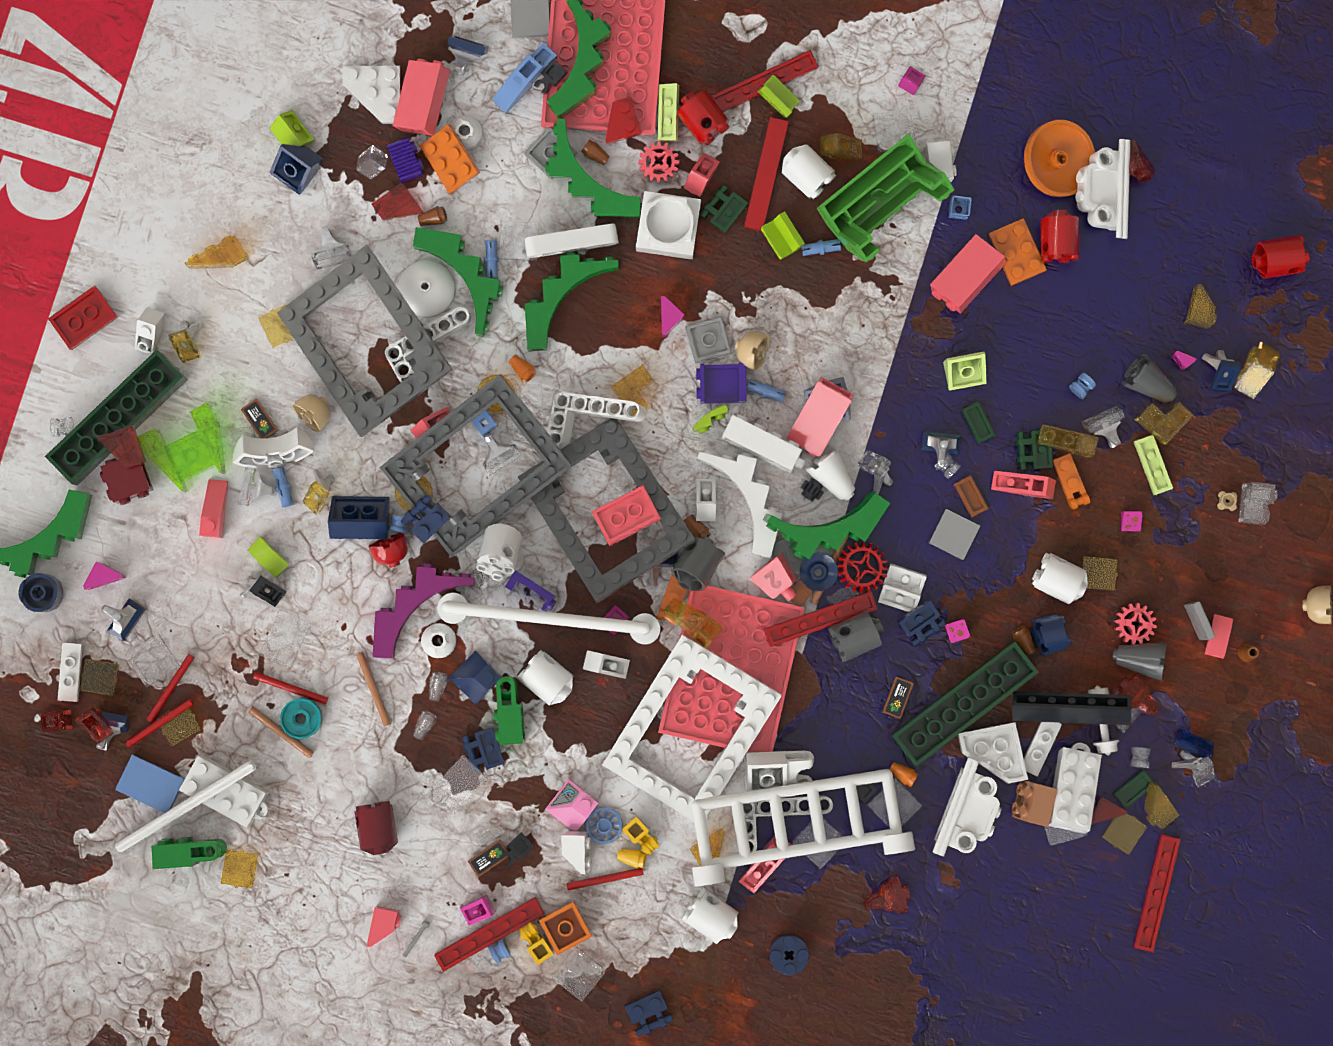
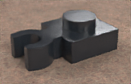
(553, 74)
(866, 791)
(518, 848)

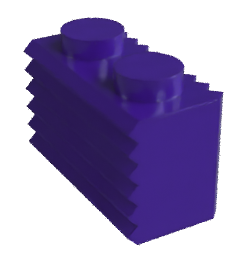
(405, 161)

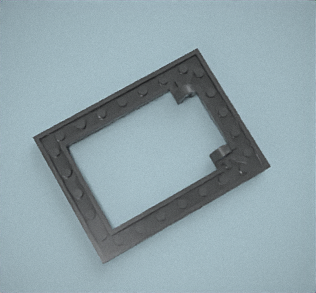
(427, 359)
(612, 444)
(460, 529)

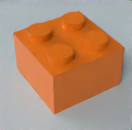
(565, 927)

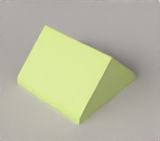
(965, 370)

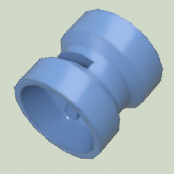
(1082, 385)

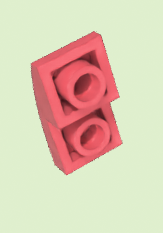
(1222, 628)

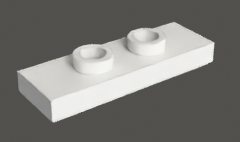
(70, 672)
(1040, 746)

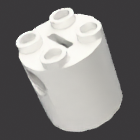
(807, 170)
(499, 551)
(1060, 579)
(547, 679)
(711, 916)

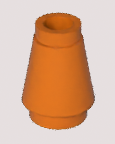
(522, 368)
(904, 774)

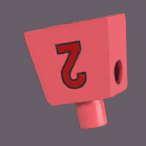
(776, 578)

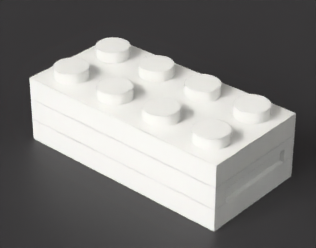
(763, 444)
(1076, 784)
(238, 801)

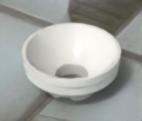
(475, 136)
(448, 636)

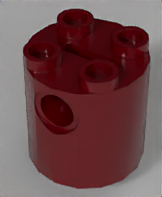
(376, 827)

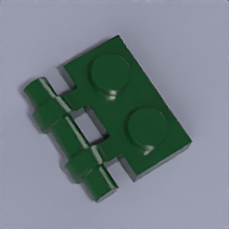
(727, 213)
(1041, 454)

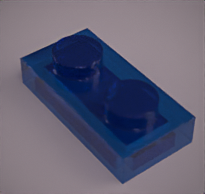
(1193, 744)

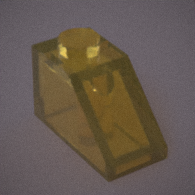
(840, 146)
(1201, 309)
(1158, 807)
(716, 841)

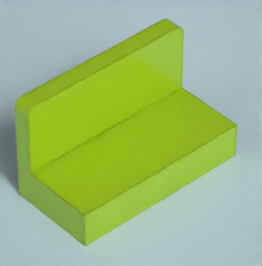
(778, 96)
(290, 130)
(782, 236)

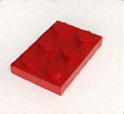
(83, 317)

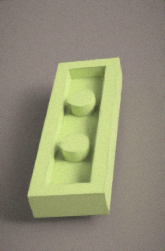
(667, 112)
(1153, 465)

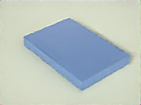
(149, 784)

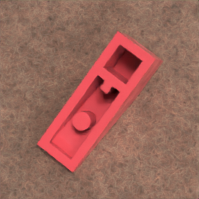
(1024, 484)
(214, 509)
(759, 872)

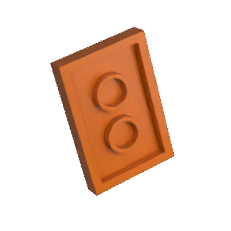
(450, 159)
(1019, 251)

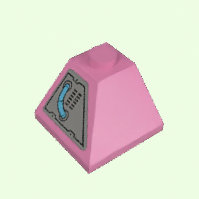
(572, 805)

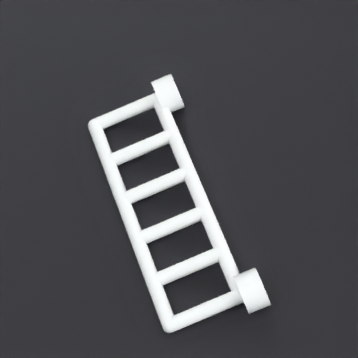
(455, 609)
(712, 869)

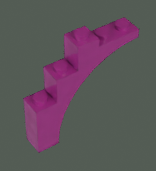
(389, 623)

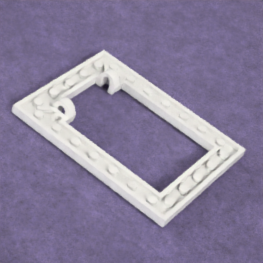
(685, 662)

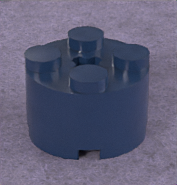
(37, 582)
(1049, 634)
(788, 942)

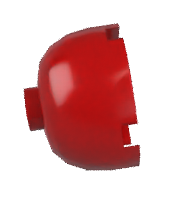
(390, 550)

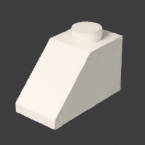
(705, 500)
(606, 664)

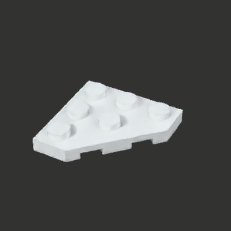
(375, 88)
(996, 750)

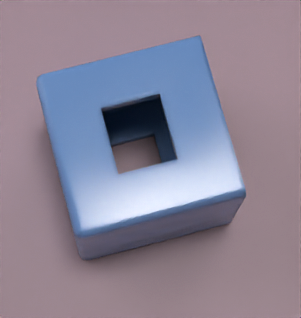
(965, 204)
(489, 427)

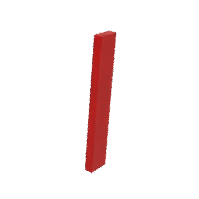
(748, 88)
(766, 174)
(819, 619)
(1156, 893)
(489, 934)

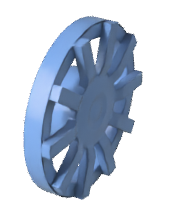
(604, 825)

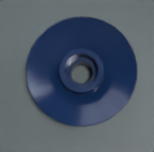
(828, 572)

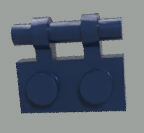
(430, 523)
(918, 619)
(488, 747)
(645, 1008)

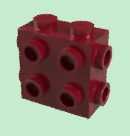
(125, 482)

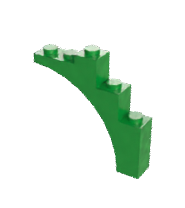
(578, 87)
(582, 185)
(448, 248)
(573, 272)
(68, 523)
(856, 523)

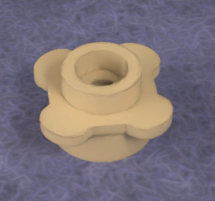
(1231, 505)

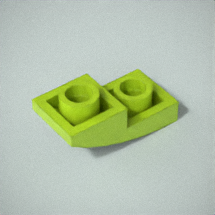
(705, 422)
(268, 557)

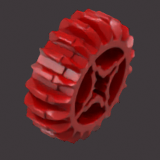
(846, 561)

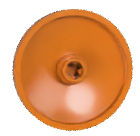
(1056, 155)

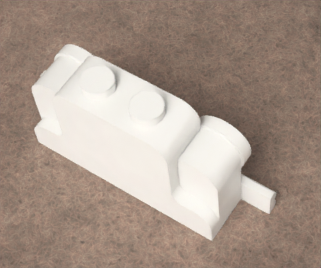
(1105, 189)
(968, 812)

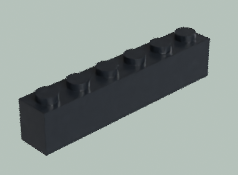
(1071, 708)

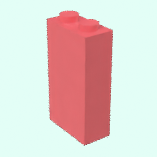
(421, 97)
(967, 274)
(820, 417)

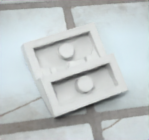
(902, 588)

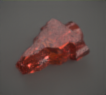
(1139, 164)
(1140, 694)
(890, 896)

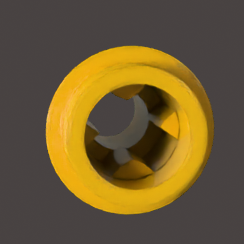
(634, 858)

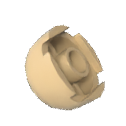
(751, 349)
(313, 410)
(1319, 605)

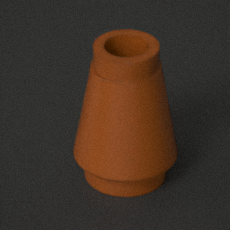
(595, 152)
(434, 216)
(696, 528)
(1024, 639)
(1243, 652)

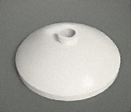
(437, 296)

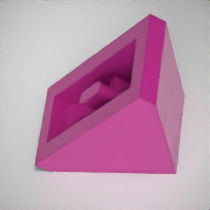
(670, 316)
(101, 575)
(478, 910)

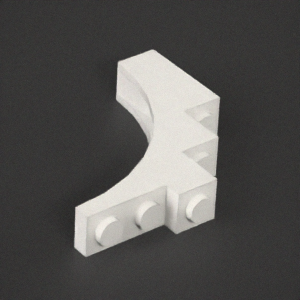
(754, 493)

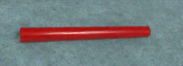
(170, 687)
(290, 688)
(158, 723)
(604, 879)

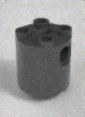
(697, 564)
(856, 635)

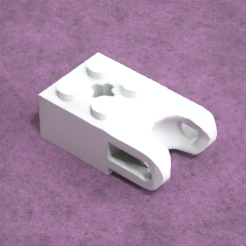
(776, 768)

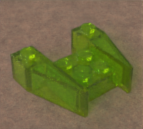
(191, 453)

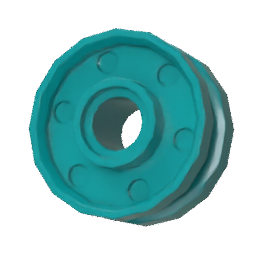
(289, 718)

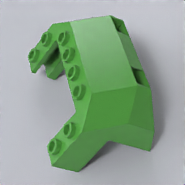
(880, 193)

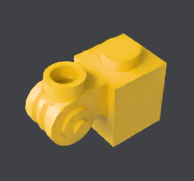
(638, 832)
(538, 946)

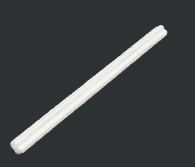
(185, 806)

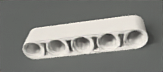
(571, 240)

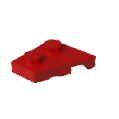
(622, 121)

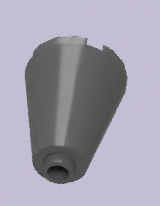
(1148, 379)
(1142, 658)

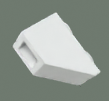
(940, 156)
(149, 330)
(575, 849)

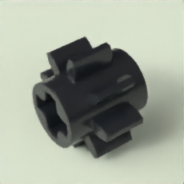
(812, 490)

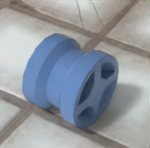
(396, 525)
(499, 951)

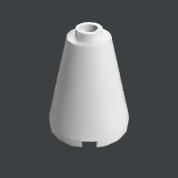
(832, 474)

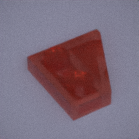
(397, 204)
(125, 446)

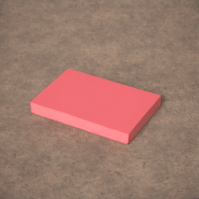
(626, 515)

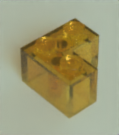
(1257, 370)
(631, 386)
(1163, 425)

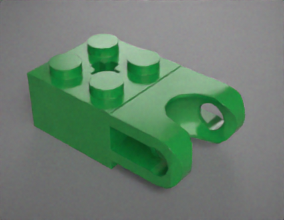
(509, 714)
(185, 852)

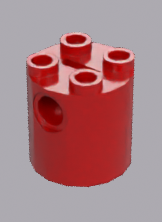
(698, 111)
(1059, 237)
(1280, 256)

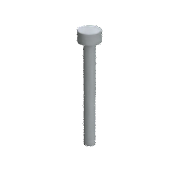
(425, 925)

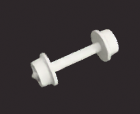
(1106, 745)

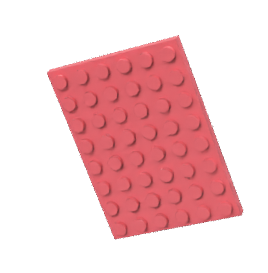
(628, 66)
(707, 705)

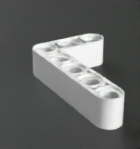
(438, 335)
(590, 408)
(793, 810)

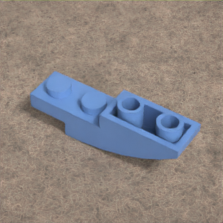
(523, 77)

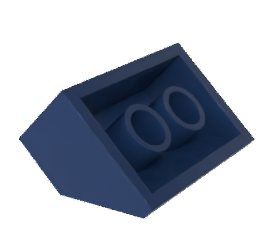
(359, 517)

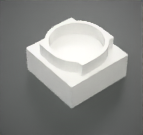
(668, 225)

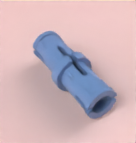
(821, 247)
(491, 259)
(766, 390)
(283, 487)

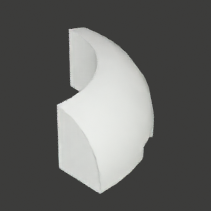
(272, 451)

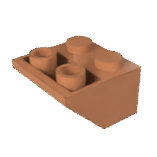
(1034, 803)

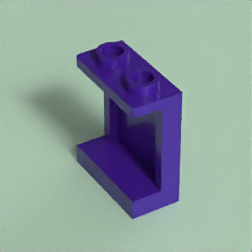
(721, 383)
(517, 578)

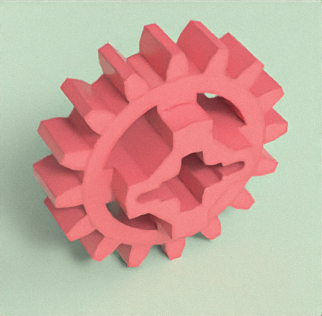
(664, 156)
(1136, 615)

